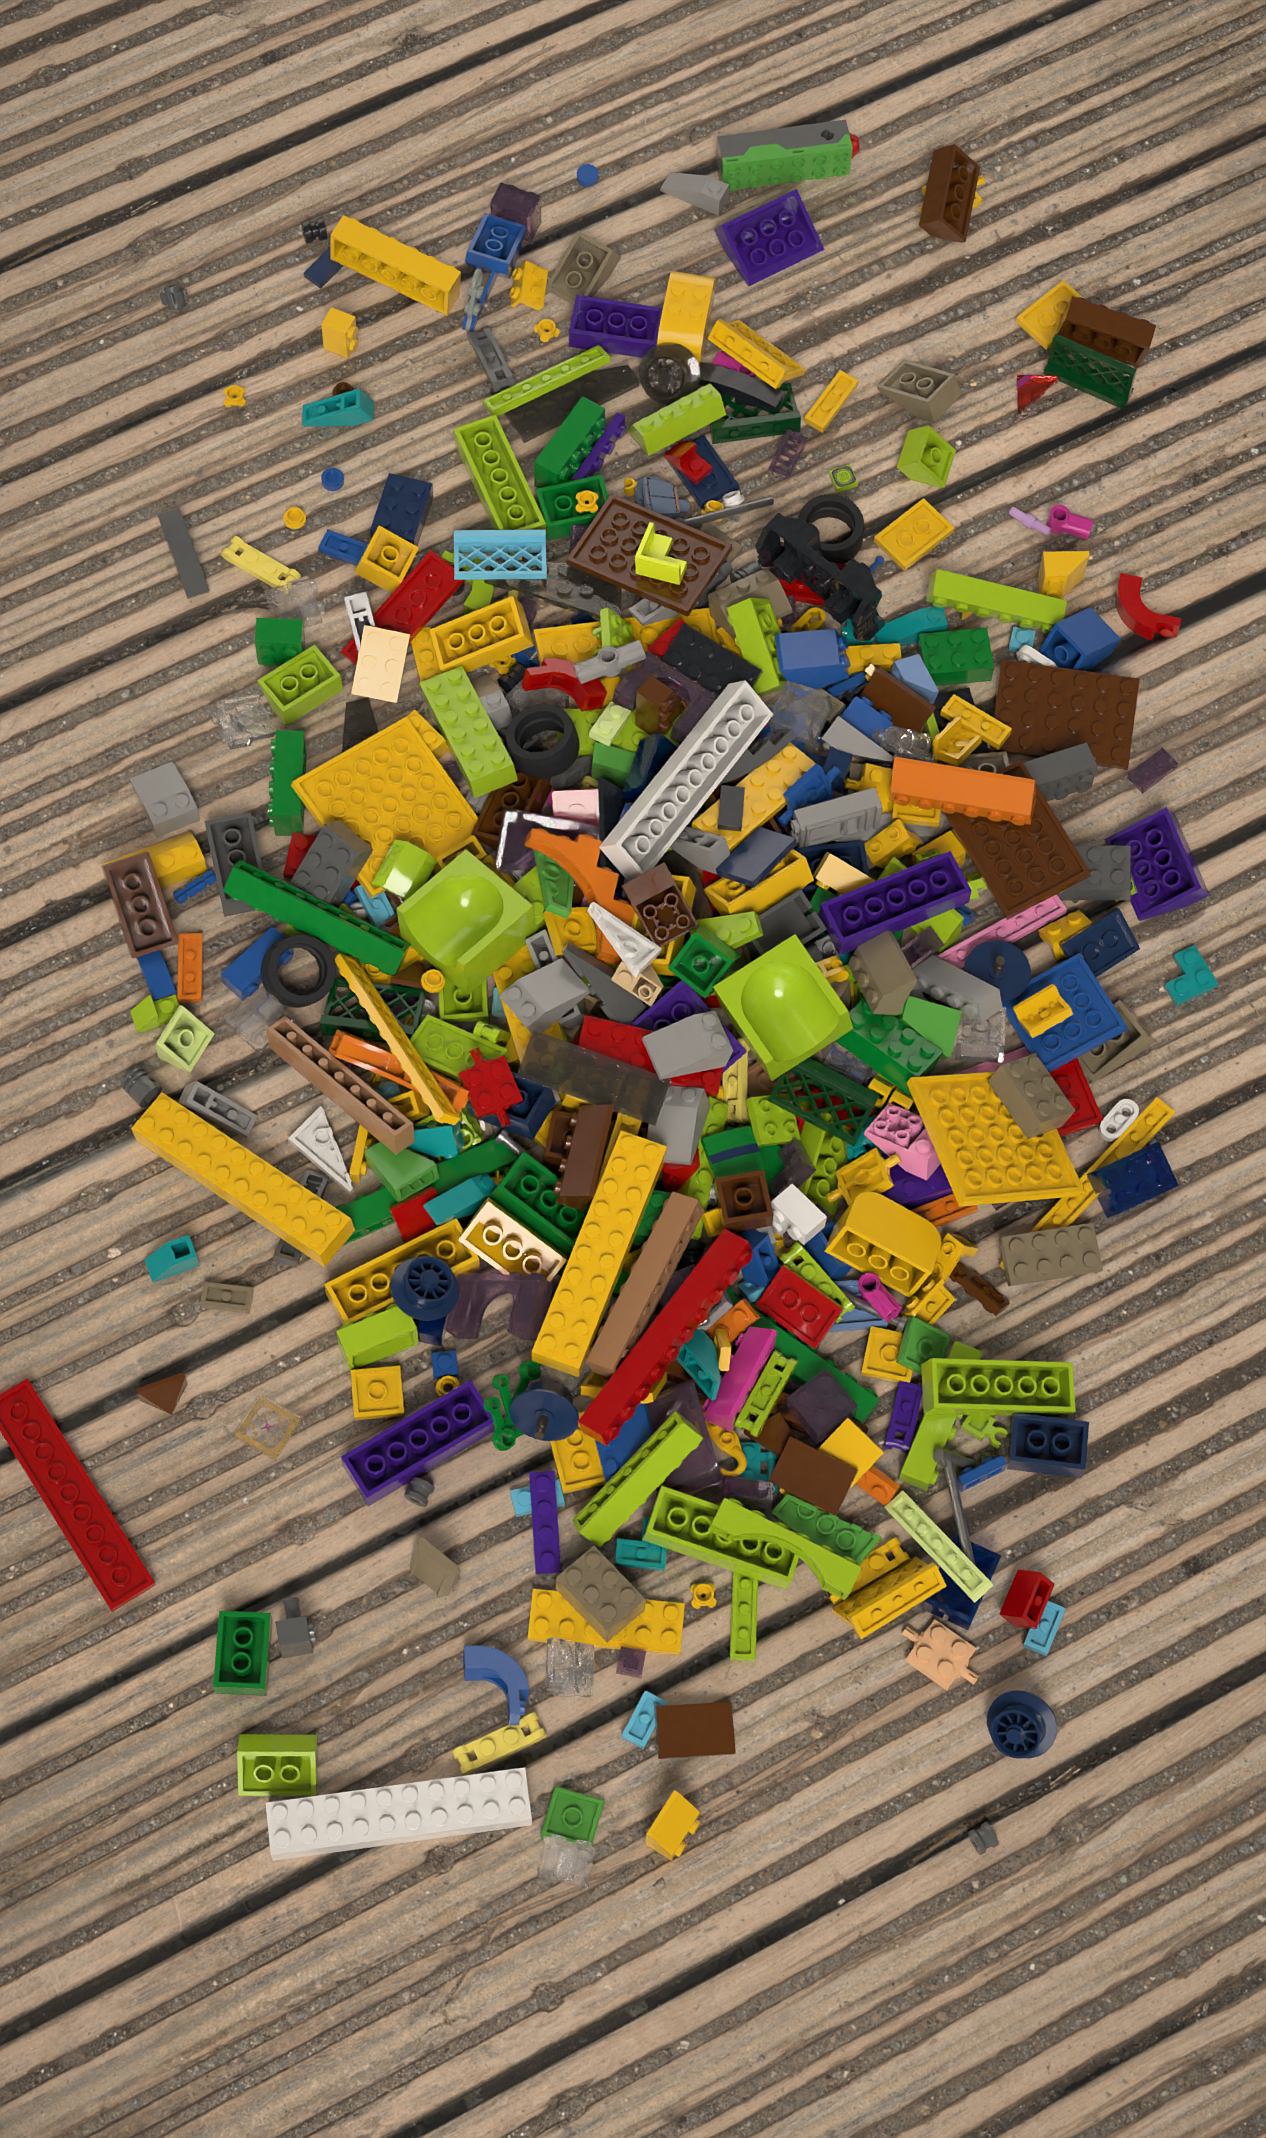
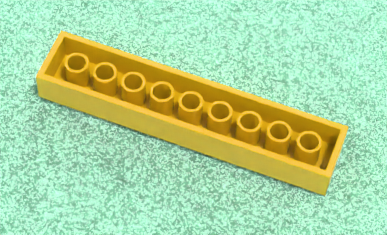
(243, 1179)
(599, 1254)

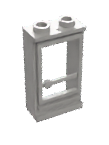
(836, 818)

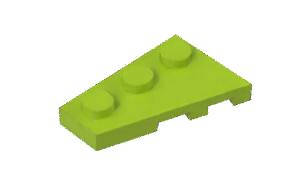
(733, 929)

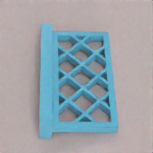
(500, 543)

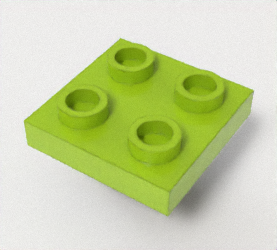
(613, 631)
(770, 1122)

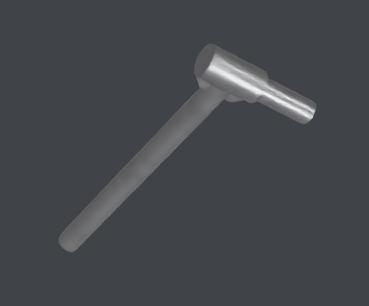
(727, 512)
(949, 1461)

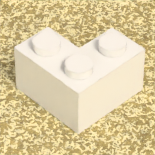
(796, 1215)

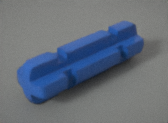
(194, 886)

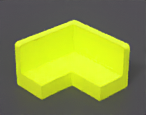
(652, 558)

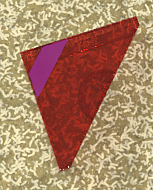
(1031, 388)

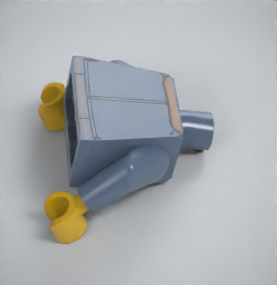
(656, 495)

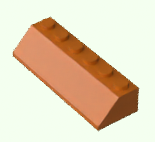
(963, 791)

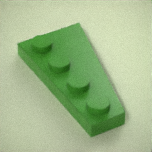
(555, 885)
(826, 1529)

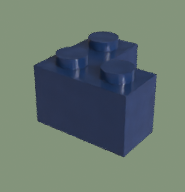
(835, 758)

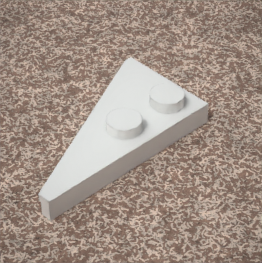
(630, 945)
(318, 1144)

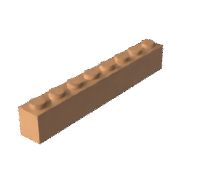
(341, 1085)
(645, 1284)

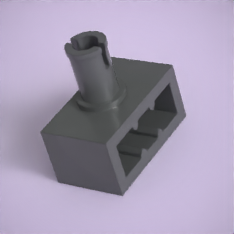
(294, 1632)

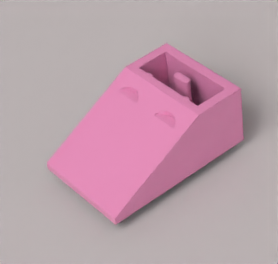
(904, 1133)

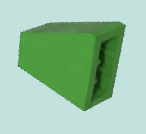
(611, 763)
(932, 1022)
(401, 1173)

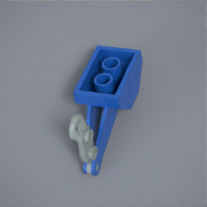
(495, 251)

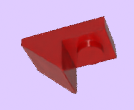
(688, 462)
(677, 1174)

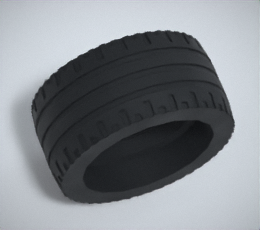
(844, 510)
(536, 720)
(324, 960)

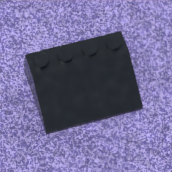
(610, 808)

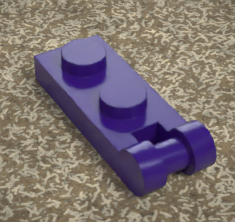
(904, 1416)

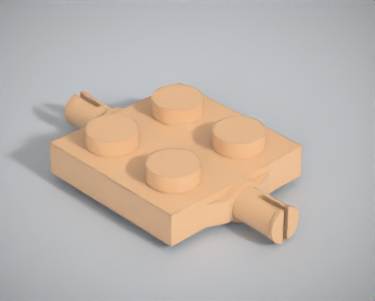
(940, 1654)

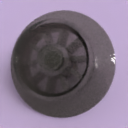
(669, 373)

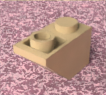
(644, 986)

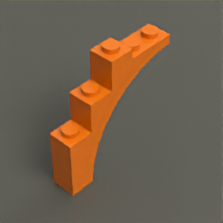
(597, 883)
(383, 1062)

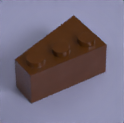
(656, 707)

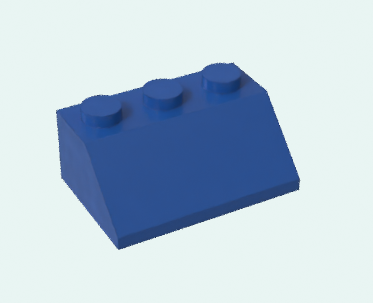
(628, 1442)

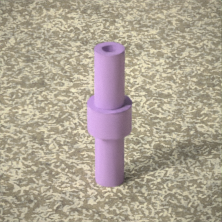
(1030, 521)

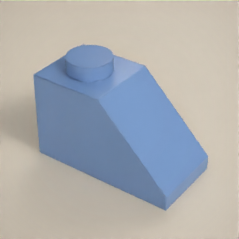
(914, 674)

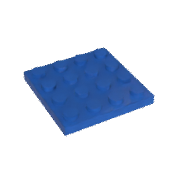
(1092, 1020)

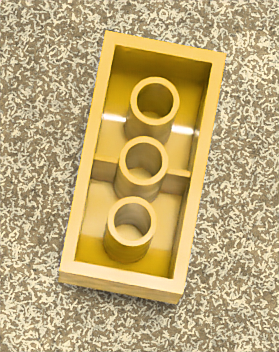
(687, 311)
(886, 1241)

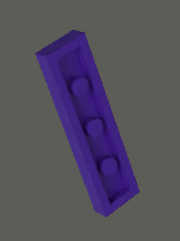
(603, 447)
(544, 1522)

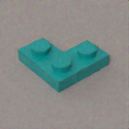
(1195, 979)
(640, 1553)

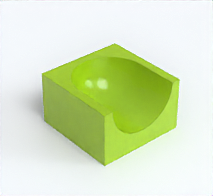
(466, 921)
(783, 1007)

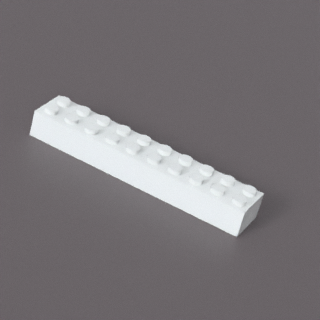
(686, 780)
(398, 1814)

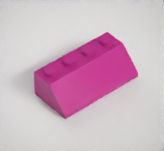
(743, 1373)

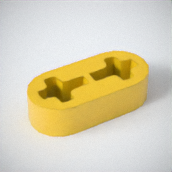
(805, 620)

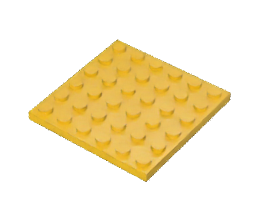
(386, 793)
(984, 1147)

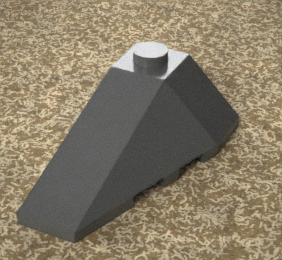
(618, 1003)

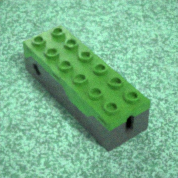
(785, 155)

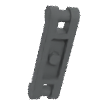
(491, 358)

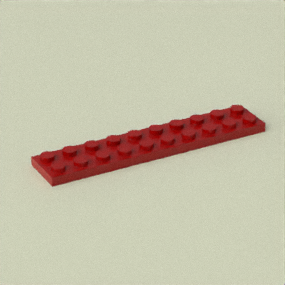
(71, 1497)

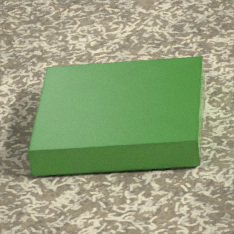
(921, 1343)
(572, 1815)

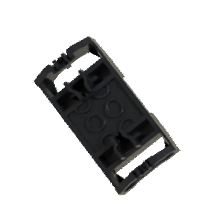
(846, 592)

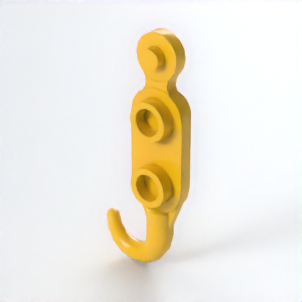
(727, 1443)

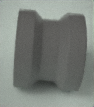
(419, 1491)
(983, 1838)

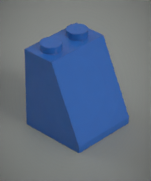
(1080, 641)
(813, 657)

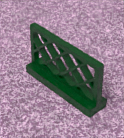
(1091, 381)
(755, 425)
(366, 1028)
(830, 1084)

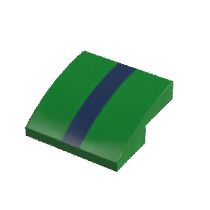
(733, 1152)

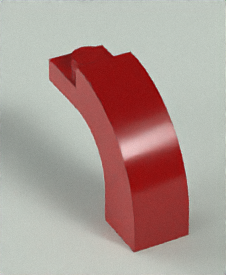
(1137, 615)
(562, 676)

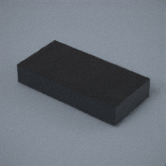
(731, 808)

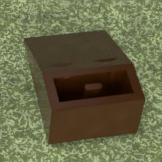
(659, 905)

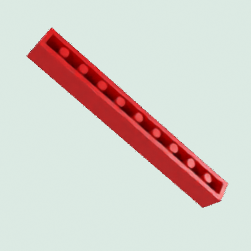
(665, 1337)

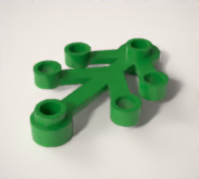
(528, 1371)

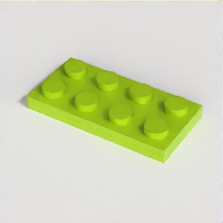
(449, 1047)

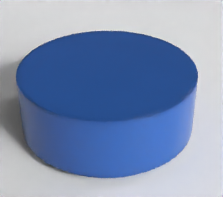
(587, 175)
(332, 479)

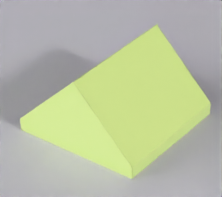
(183, 1040)

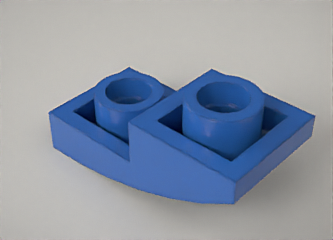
(156, 975)

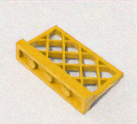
(755, 352)
(907, 1590)

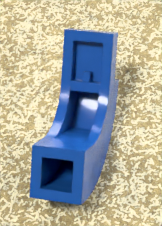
(497, 1667)

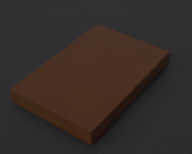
(897, 700)
(813, 1475)
(694, 1730)

